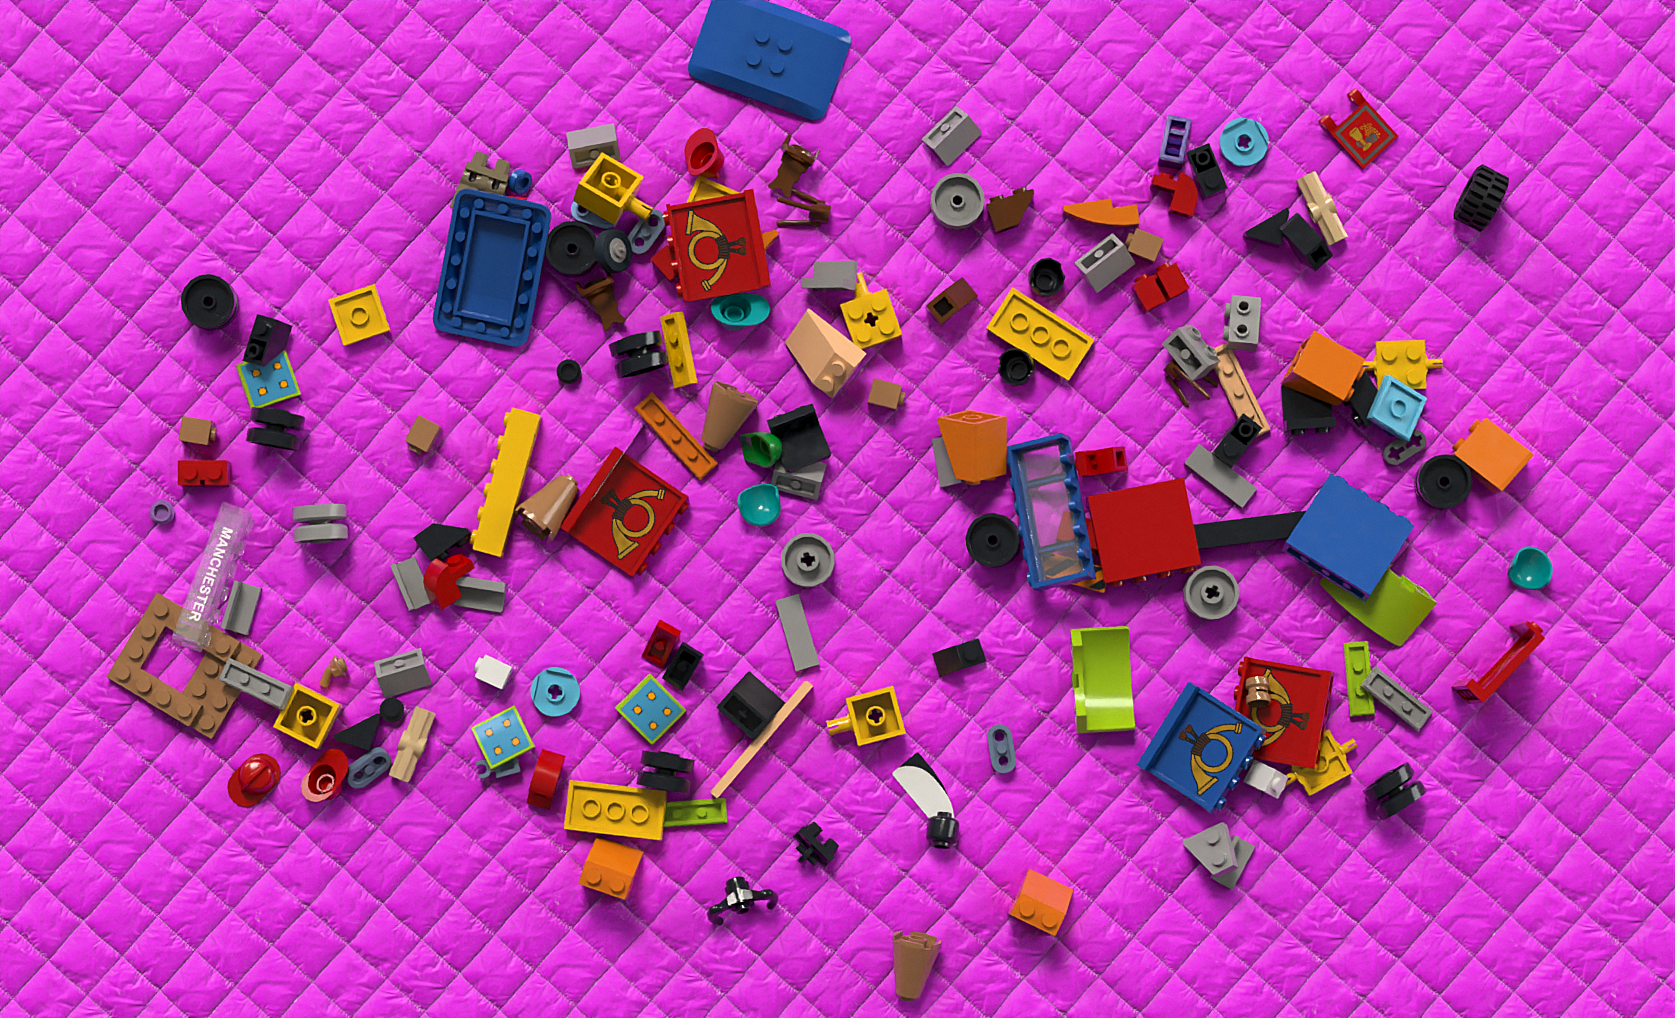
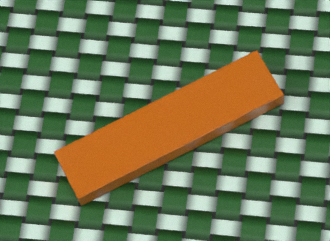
(676, 436)

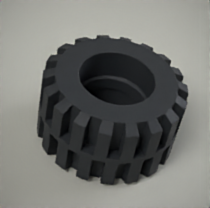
(1481, 198)

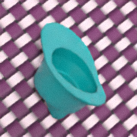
(740, 310)

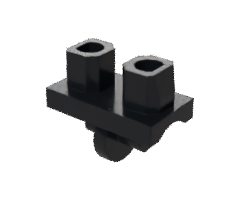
(811, 848)

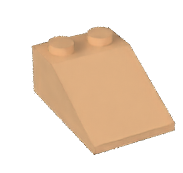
(823, 353)

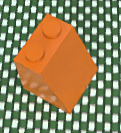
(1324, 370)
(975, 444)
(1491, 454)
(611, 867)
(1041, 902)

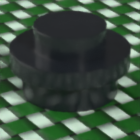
(568, 371)
(391, 709)

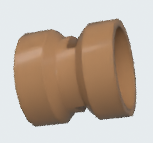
(1257, 692)

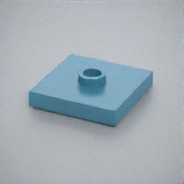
(1396, 408)

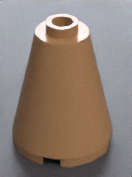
(725, 414)
(548, 507)
(913, 962)

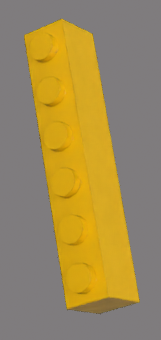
(506, 482)

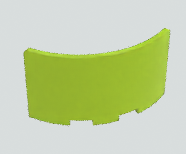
(1391, 610)
(1102, 679)

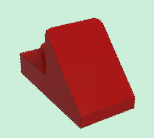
(661, 643)

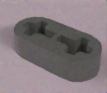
(1408, 452)

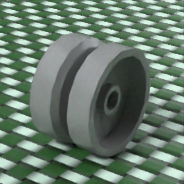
(957, 216)
(320, 523)
(807, 545)
(1222, 584)

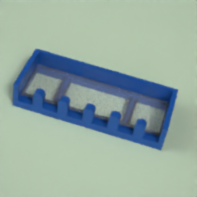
(1050, 512)

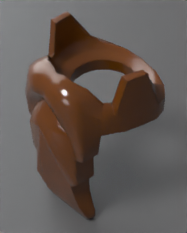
(794, 163)
(601, 296)

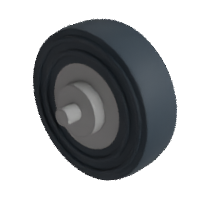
(613, 251)

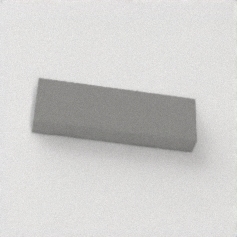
(1220, 475)
(797, 632)
(256, 683)
(1396, 698)

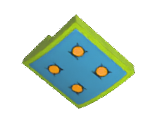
(270, 383)
(650, 709)
(503, 737)

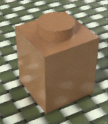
(1143, 245)
(886, 394)
(197, 431)
(422, 435)

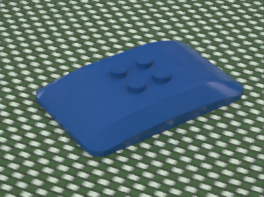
(770, 55)
(492, 267)

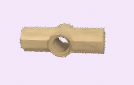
(1321, 208)
(412, 744)

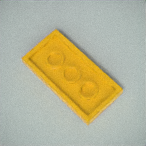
(1040, 334)
(615, 810)

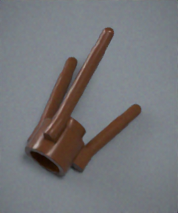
(818, 211)
(1174, 372)

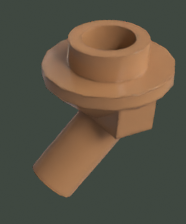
(337, 668)

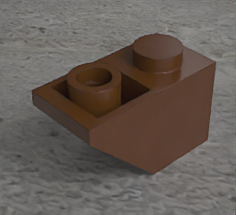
(1008, 211)
(951, 301)

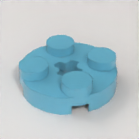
(1239, 155)
(548, 679)

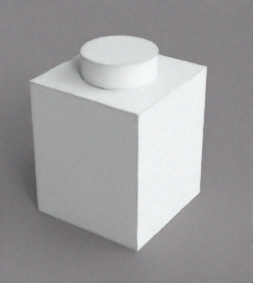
(492, 671)
(1266, 779)

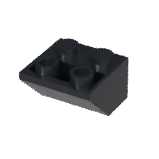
(750, 705)

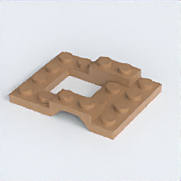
(205, 698)

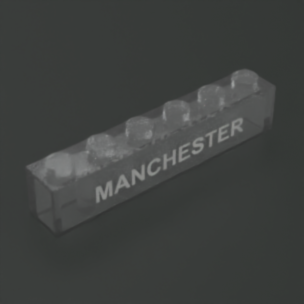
(212, 577)

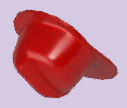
(703, 154)
(326, 776)
(253, 780)

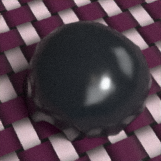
(1046, 277)
(1016, 367)

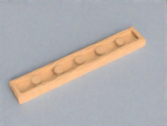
(761, 739)

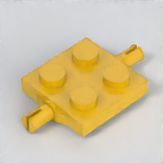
(1403, 361)
(1331, 767)

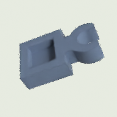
(509, 768)

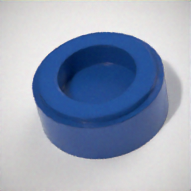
(519, 181)

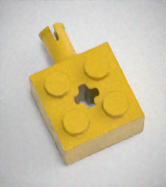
(611, 190)
(873, 304)
(857, 719)
(293, 722)

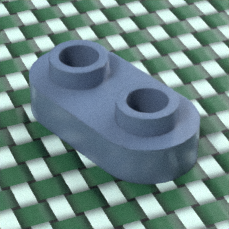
(646, 232)
(1001, 748)
(368, 767)

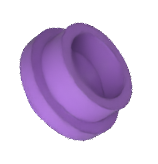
(162, 512)

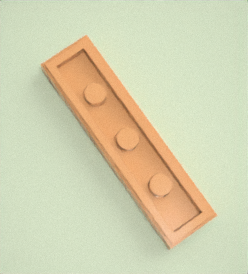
(1237, 388)

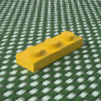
(678, 349)

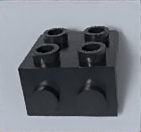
(1305, 413)
(800, 438)

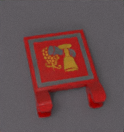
(1362, 133)

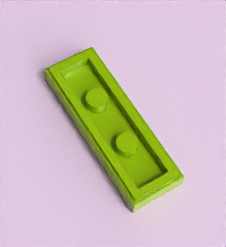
(1356, 670)
(695, 812)

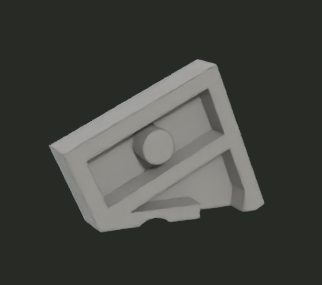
(1214, 849)

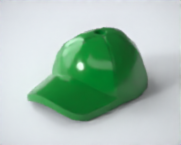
(761, 448)

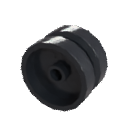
(557, 252)
(224, 305)
(637, 349)
(275, 424)
(1428, 484)
(1004, 550)
(665, 771)
(1393, 788)

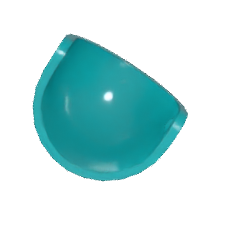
(760, 504)
(1530, 569)

